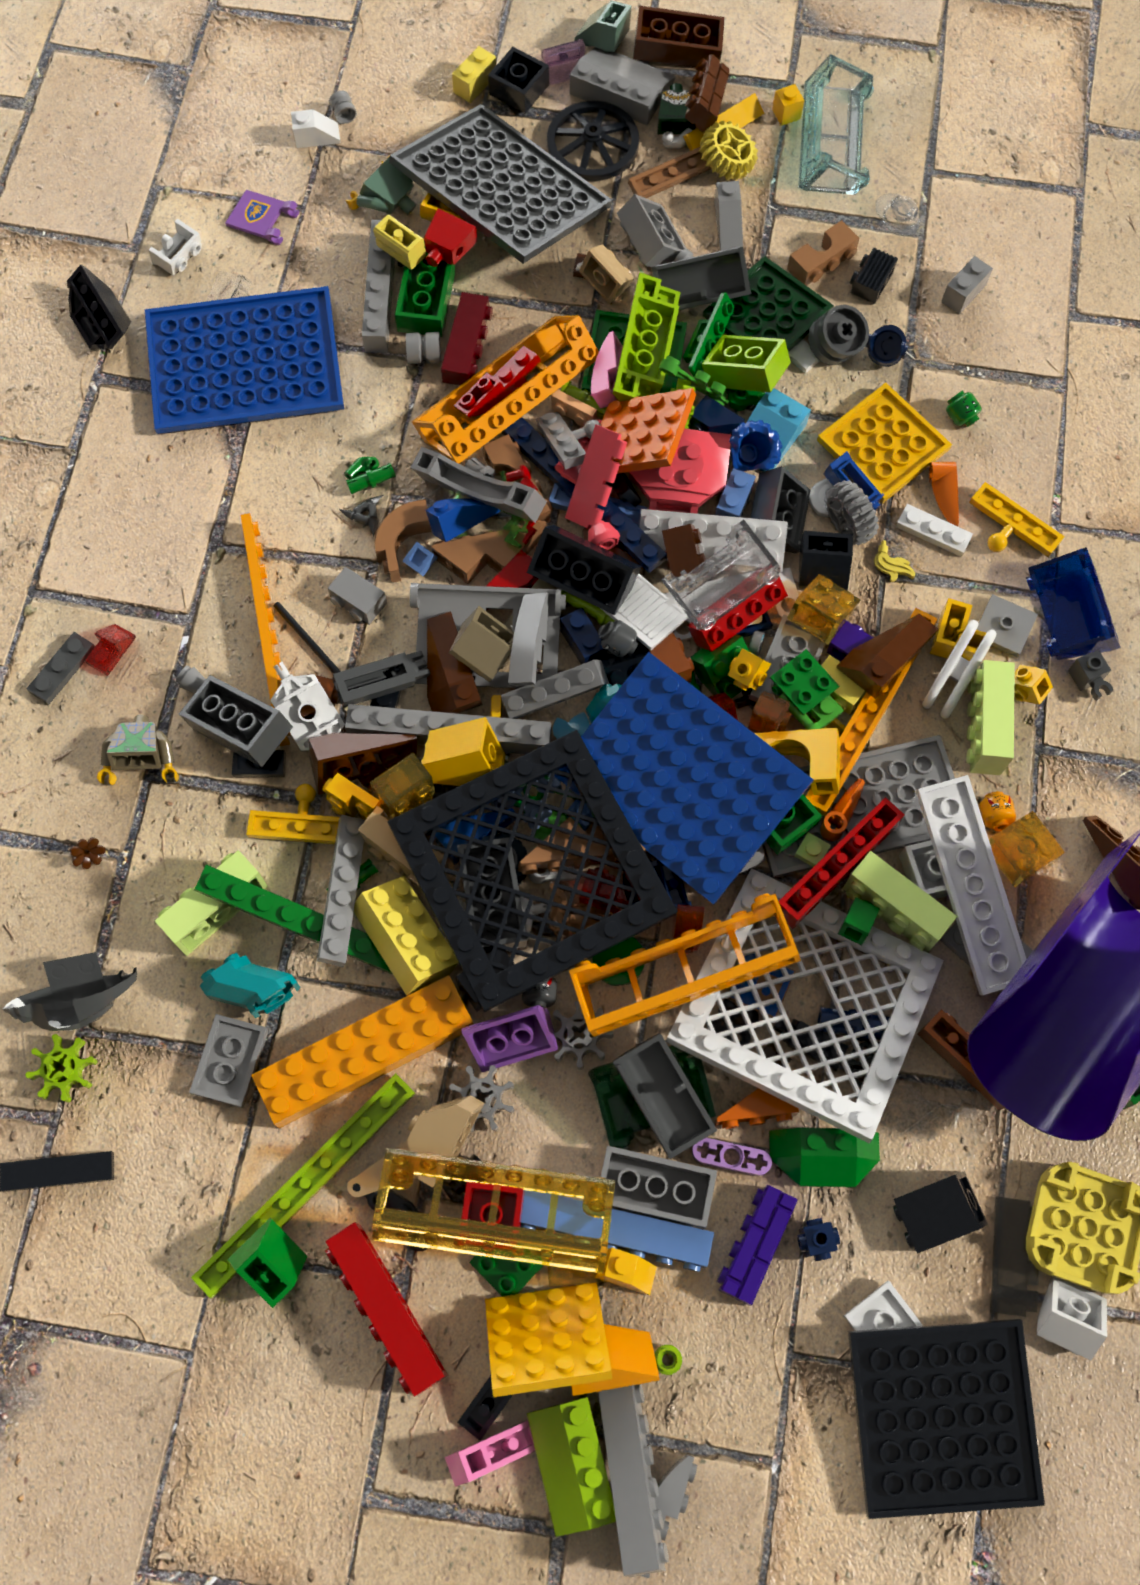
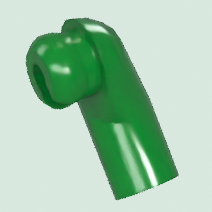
(360, 465)

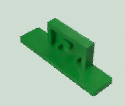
(708, 333)

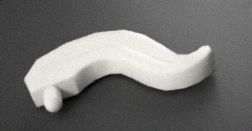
(817, 496)

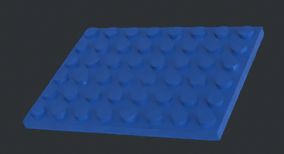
(243, 359)
(690, 777)

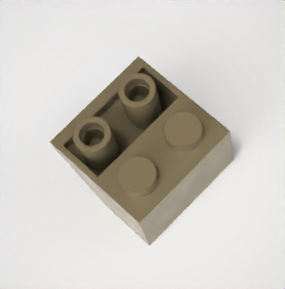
(483, 643)

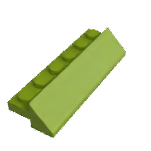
(646, 339)

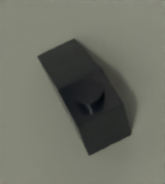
(483, 1411)

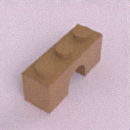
(810, 265)

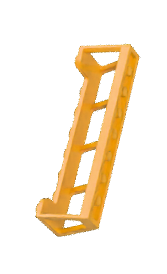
(445, 421)
(588, 973)

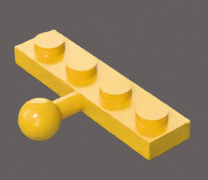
(1014, 520)
(293, 826)

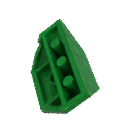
(823, 1156)

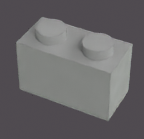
(966, 284)
(357, 596)

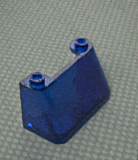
(1073, 605)

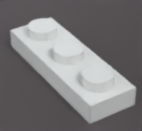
(934, 530)

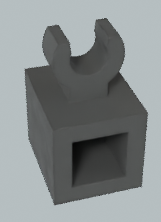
(1090, 672)

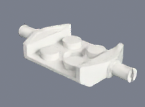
(302, 691)

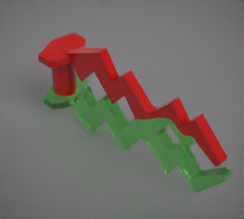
(512, 526)

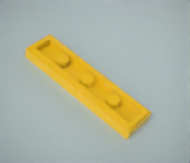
(740, 114)

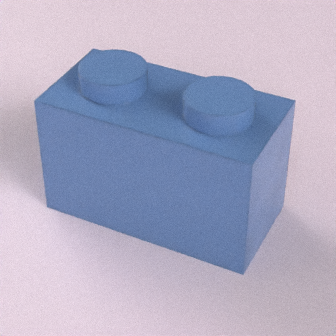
(736, 494)

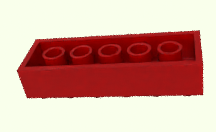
(386, 1308)

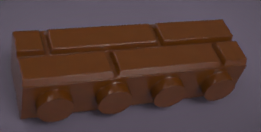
(706, 92)

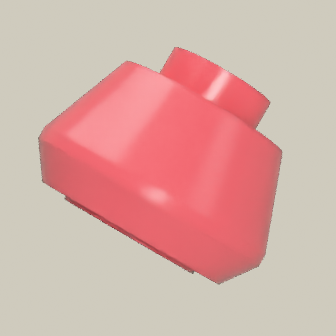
(603, 534)

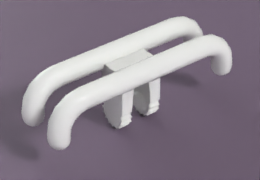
(959, 669)

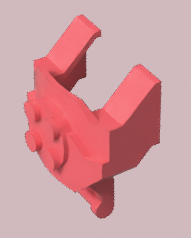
(694, 476)

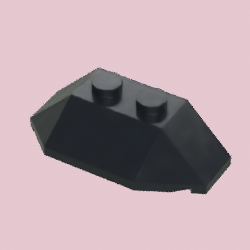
(95, 310)

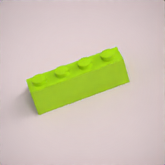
(571, 1467)

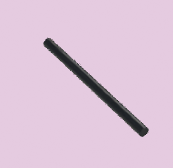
(308, 640)

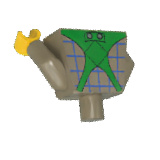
(136, 747)

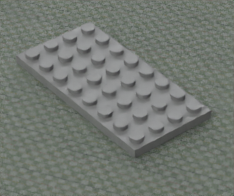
(887, 773)

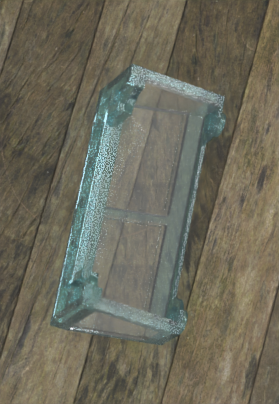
(834, 128)

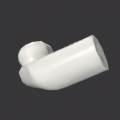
(674, 142)

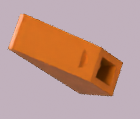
(756, 1109)

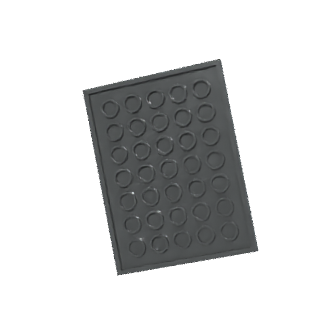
(501, 182)

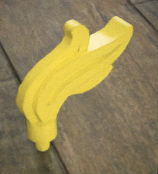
(892, 566)

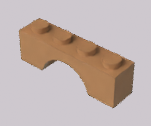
(505, 456)

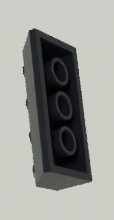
(583, 569)

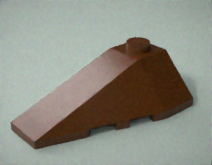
(885, 656)
(451, 681)
(356, 754)
(1128, 869)

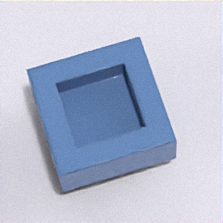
(420, 559)

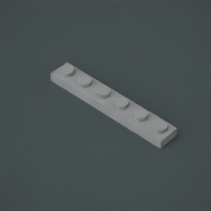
(341, 892)

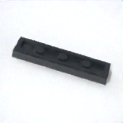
(56, 1171)

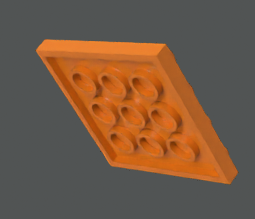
(650, 427)

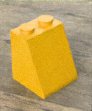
(462, 752)

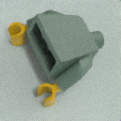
(384, 191)

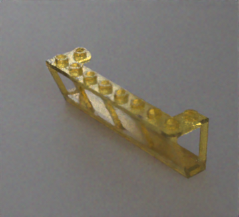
(489, 1237)

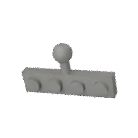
(563, 440)

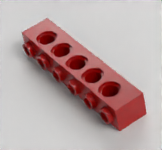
(839, 862)

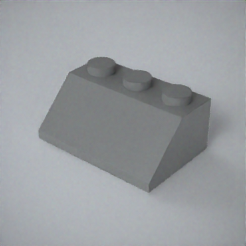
(650, 231)

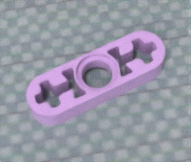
(750, 1168)

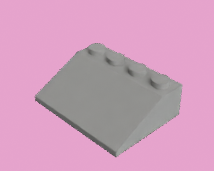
(620, 82)

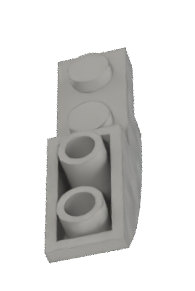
(672, 1489)

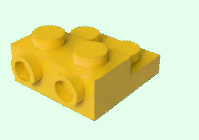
(349, 798)

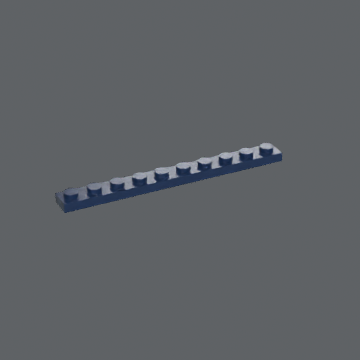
(631, 538)

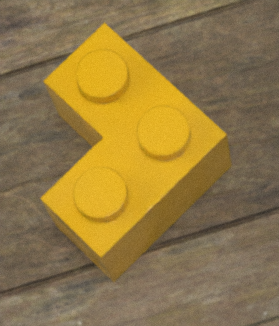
(951, 626)

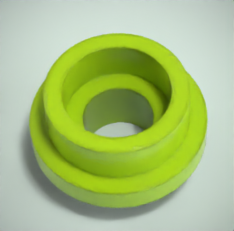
(677, 1359)

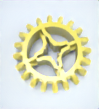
(728, 150)

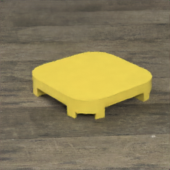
(1086, 1228)

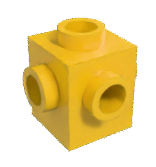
(748, 670)
(1031, 684)

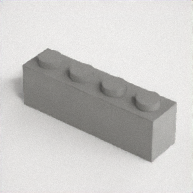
(555, 689)

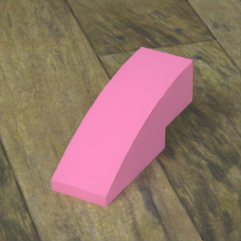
(606, 370)

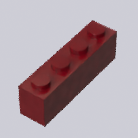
(466, 338)

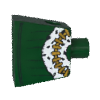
(673, 111)

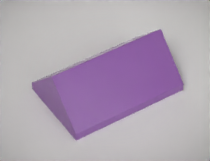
(511, 1037)

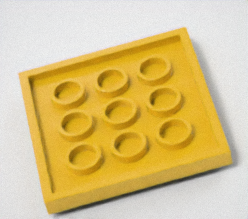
(885, 440)
(546, 1340)

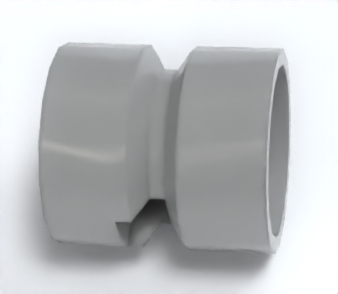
(423, 348)

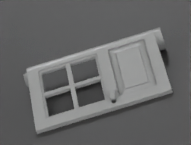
(463, 600)

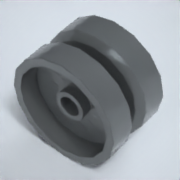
(838, 334)

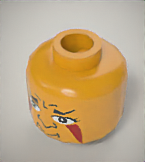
(997, 811)

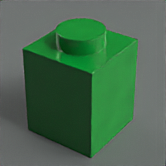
(858, 921)

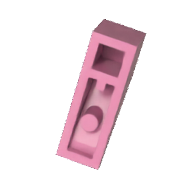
(490, 1454)

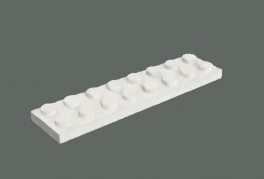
(972, 882)

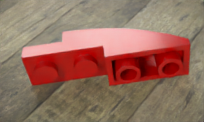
(493, 389)

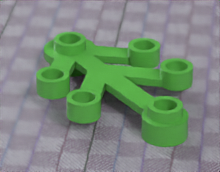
(716, 391)

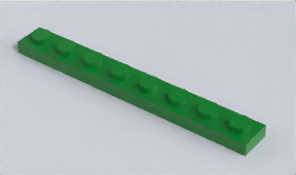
(281, 912)

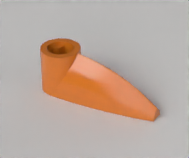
(945, 488)
(842, 812)

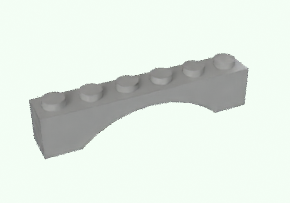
(503, 495)

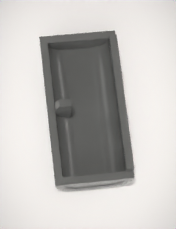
(706, 276)
(664, 1095)

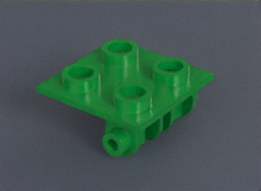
(803, 682)
(505, 1275)

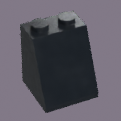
(939, 1212)

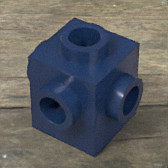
(808, 1243)

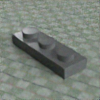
(61, 668)

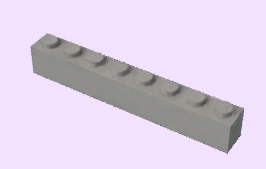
(514, 735)

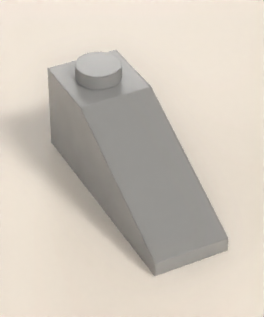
(728, 214)

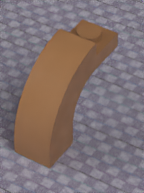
(395, 528)

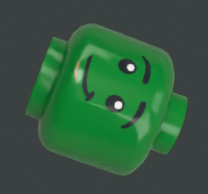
(963, 409)

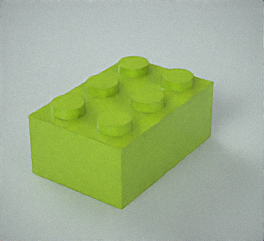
(747, 362)

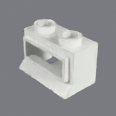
(171, 245)

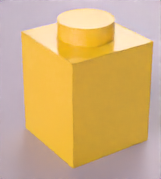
(788, 104)

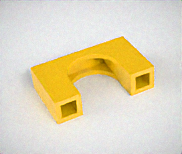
(817, 746)

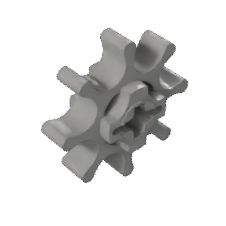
(572, 1045)
(495, 1093)

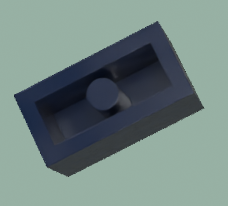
(581, 636)

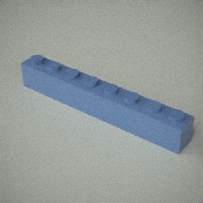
(627, 1231)

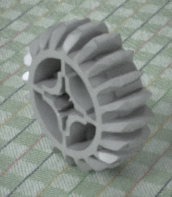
(851, 511)

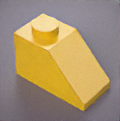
(628, 1271)

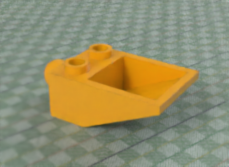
(630, 1360)

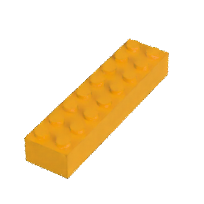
(362, 1052)

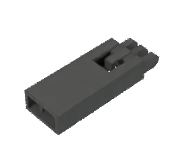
(369, 682)

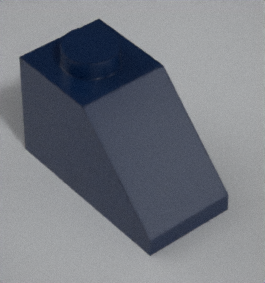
(714, 417)

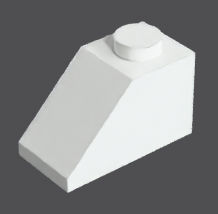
(314, 129)

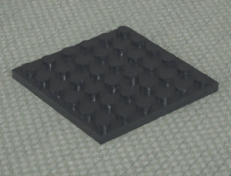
(945, 1419)

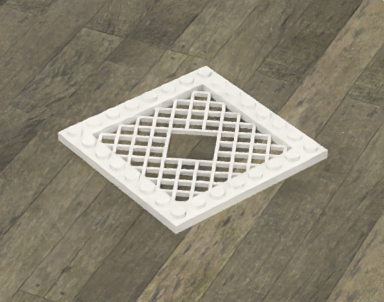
(856, 1117)

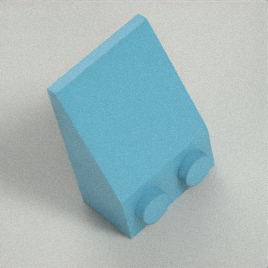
(783, 415)

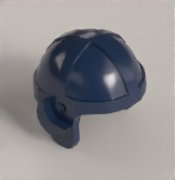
(887, 345)

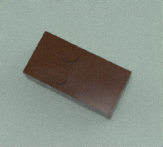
(677, 36)

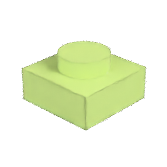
(812, 850)

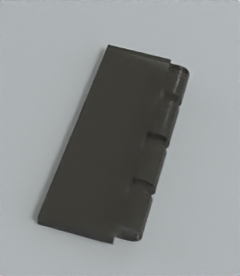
(1010, 1260)

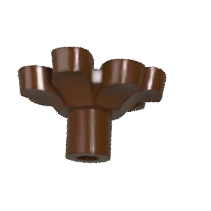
(87, 852)

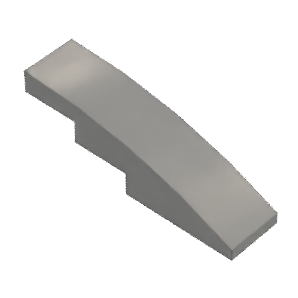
(528, 639)

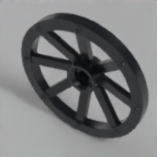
(593, 137)

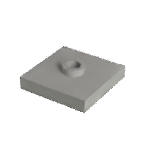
(1010, 623)

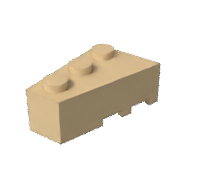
(384, 845)

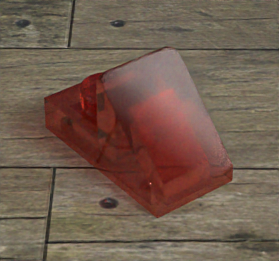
(110, 648)

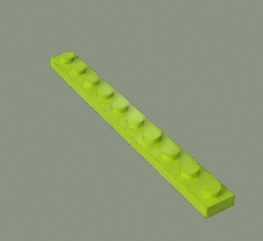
(309, 1178)

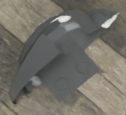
(75, 994)

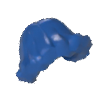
(755, 446)

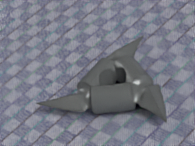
(369, 506)

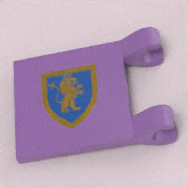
(258, 214)

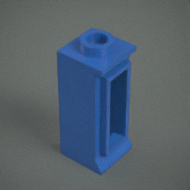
(835, 474)

